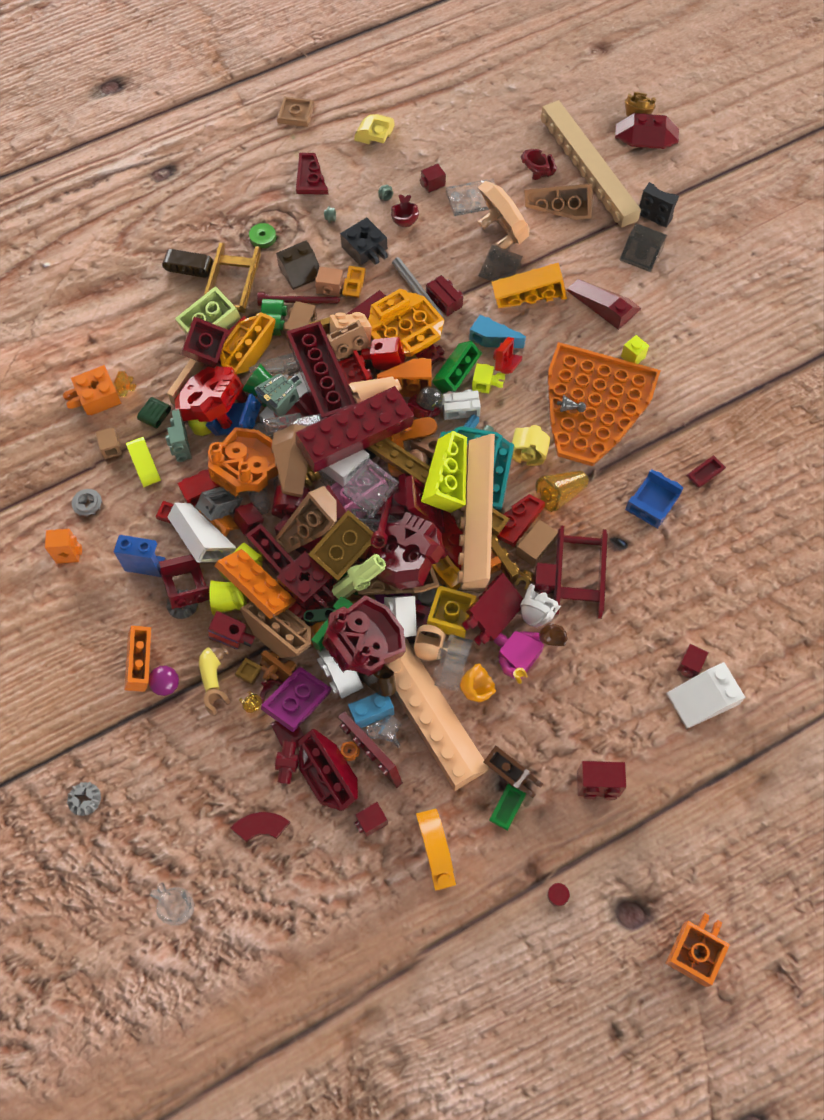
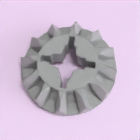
(81, 498)
(88, 806)

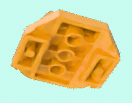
(406, 317)

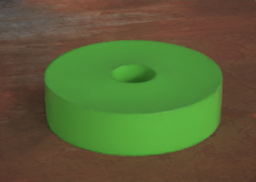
(262, 241)

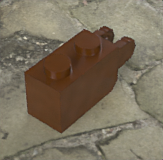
(511, 770)

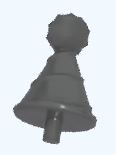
(567, 404)

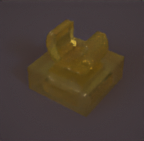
(123, 383)

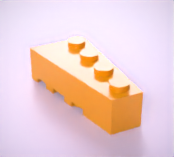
(530, 286)

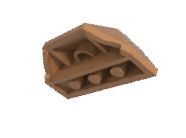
(282, 634)

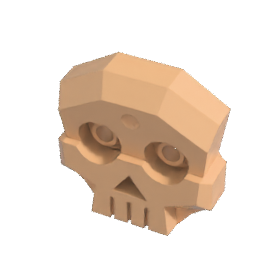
(505, 213)

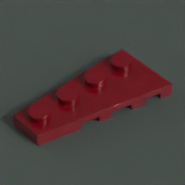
(371, 750)

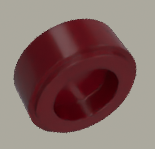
(558, 894)

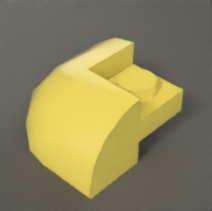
(374, 128)

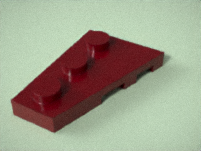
(309, 176)

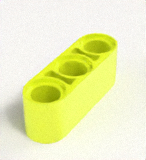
(143, 462)

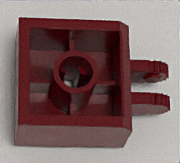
(307, 581)

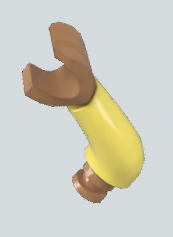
(208, 665)

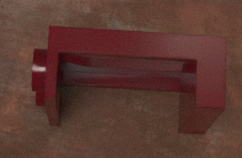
(180, 566)

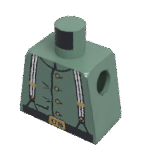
(279, 393)

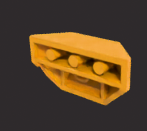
(247, 342)

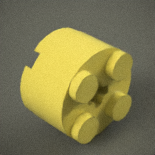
(530, 445)

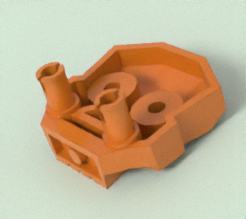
(238, 470)

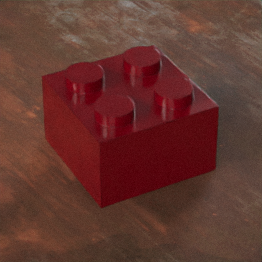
(204, 342)
(601, 779)

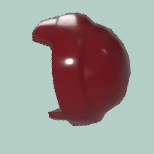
(404, 213)

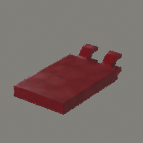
(493, 609)

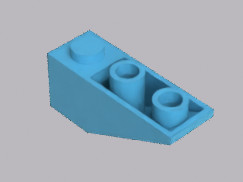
(491, 334)

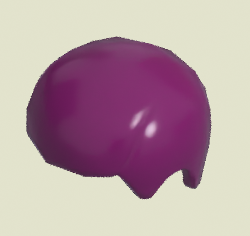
(163, 680)

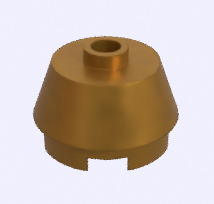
(639, 104)

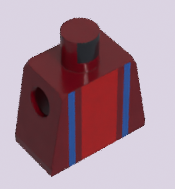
(229, 631)

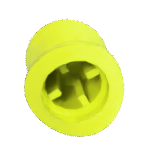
(225, 597)

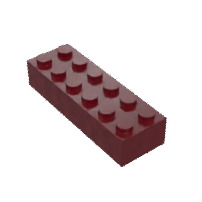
(320, 369)
(354, 429)

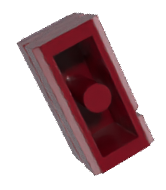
(445, 295)

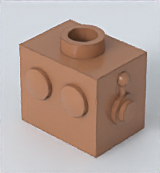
(329, 281)

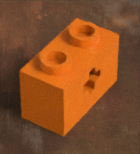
(62, 546)

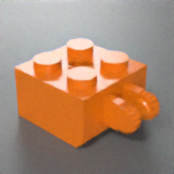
(92, 391)
(710, 946)

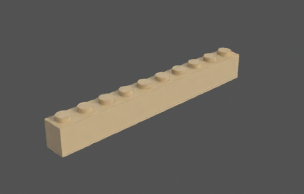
(590, 164)

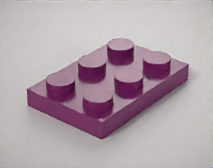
(296, 699)

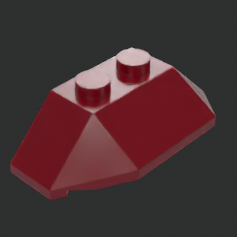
(647, 131)
(327, 771)

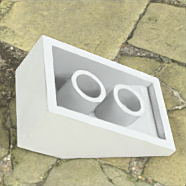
(706, 695)

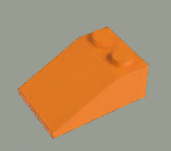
(411, 375)

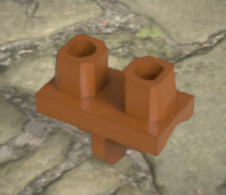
(274, 668)

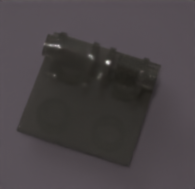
(500, 264)

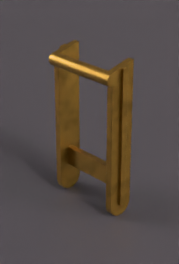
(251, 263)

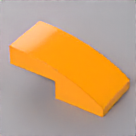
(354, 281)

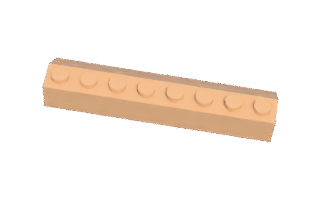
(477, 515)
(435, 721)

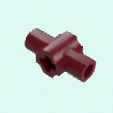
(286, 762)

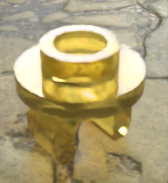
(251, 702)

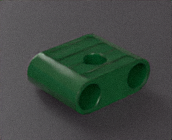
(154, 412)
(318, 615)

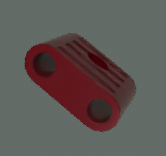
(283, 733)

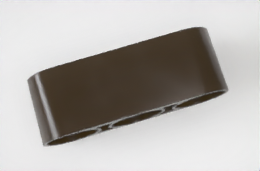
(187, 263)
(381, 682)

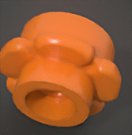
(350, 746)

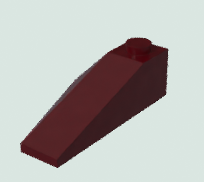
(607, 304)

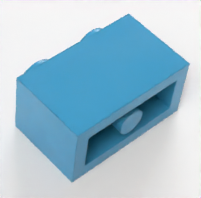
(371, 709)

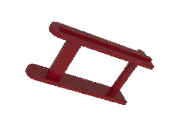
(579, 593)

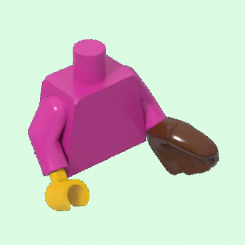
(524, 648)

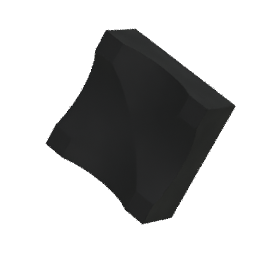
(657, 205)

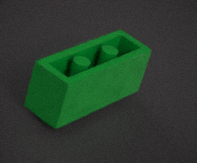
(457, 367)

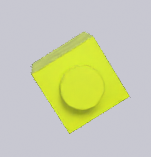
(635, 350)

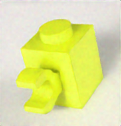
(484, 378)

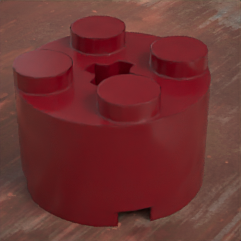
(286, 504)

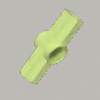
(359, 577)

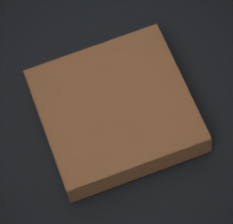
(295, 111)

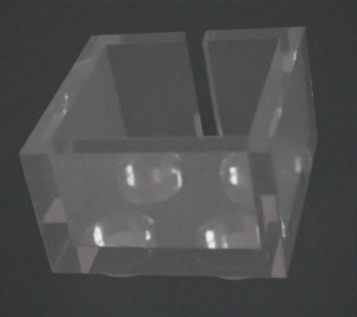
(370, 487)

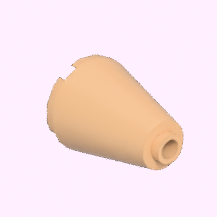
(366, 389)

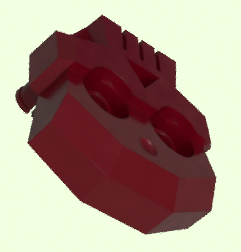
(410, 539)
(353, 643)

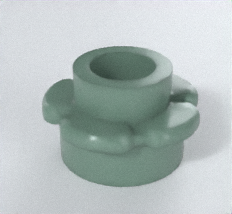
(385, 192)
(330, 214)

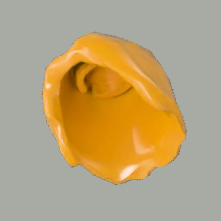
(477, 684)

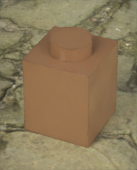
(109, 443)

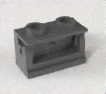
(218, 503)

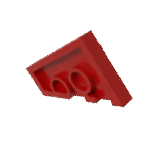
(520, 518)

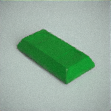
(507, 807)

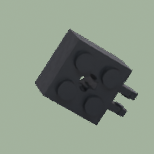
(364, 242)

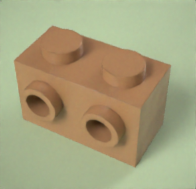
(348, 339)

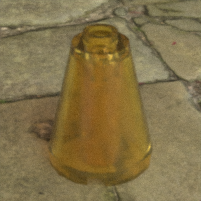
(560, 488)

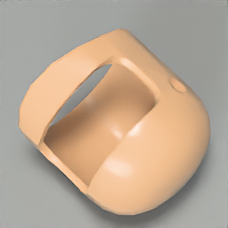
(428, 647)

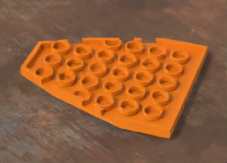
(613, 395)

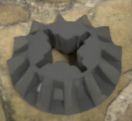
(178, 612)

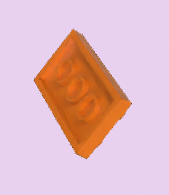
(255, 583)

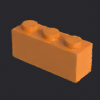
(137, 658)

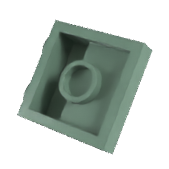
(178, 438)

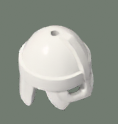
(537, 608)

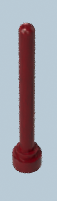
(292, 299)
(379, 537)

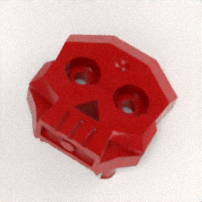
(210, 395)

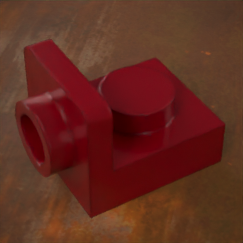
(432, 352)

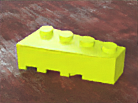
(447, 474)

